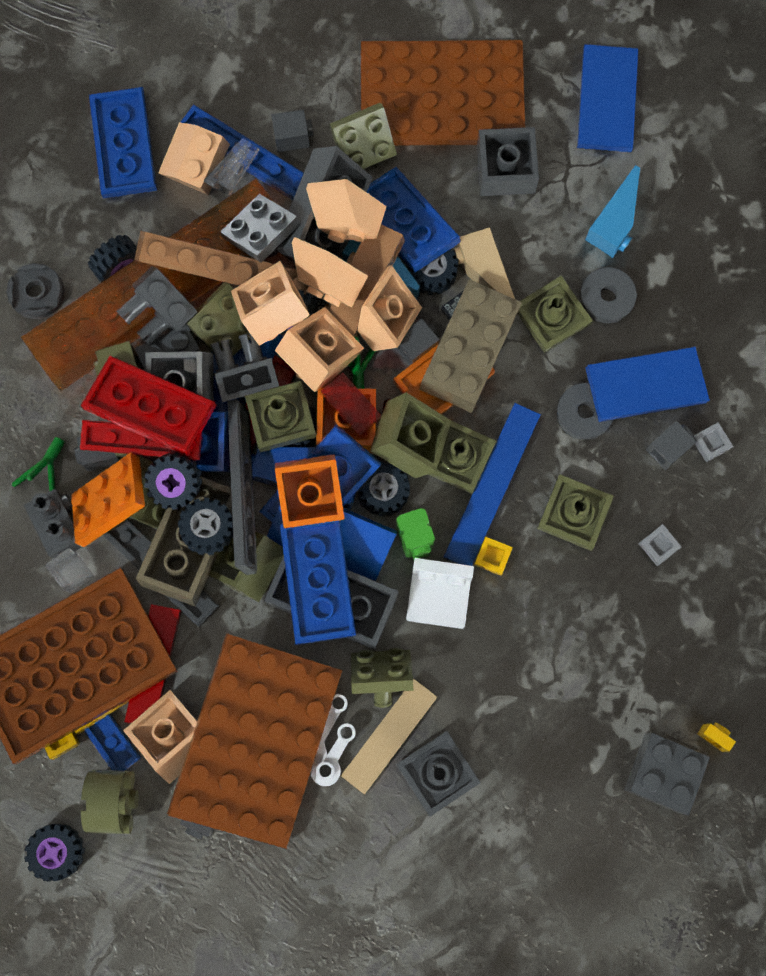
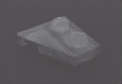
(232, 167)

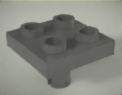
(260, 228)
(438, 773)

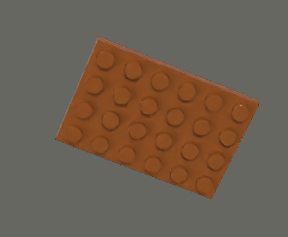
(444, 88)
(76, 664)
(255, 742)

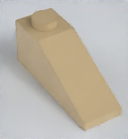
(482, 261)

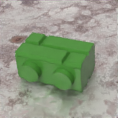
(415, 534)

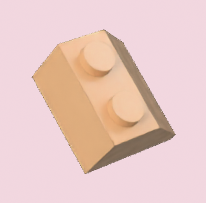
(193, 156)
(345, 210)
(327, 274)
(269, 303)
(388, 312)
(318, 348)
(164, 735)

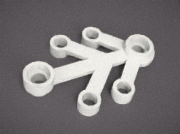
(331, 759)

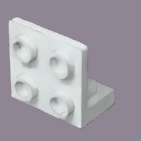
(439, 593)

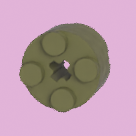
(109, 801)

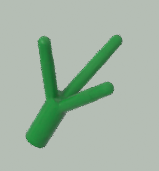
(358, 368)
(48, 459)

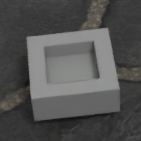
(712, 442)
(660, 545)

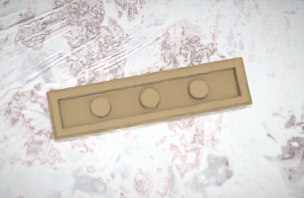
(388, 737)

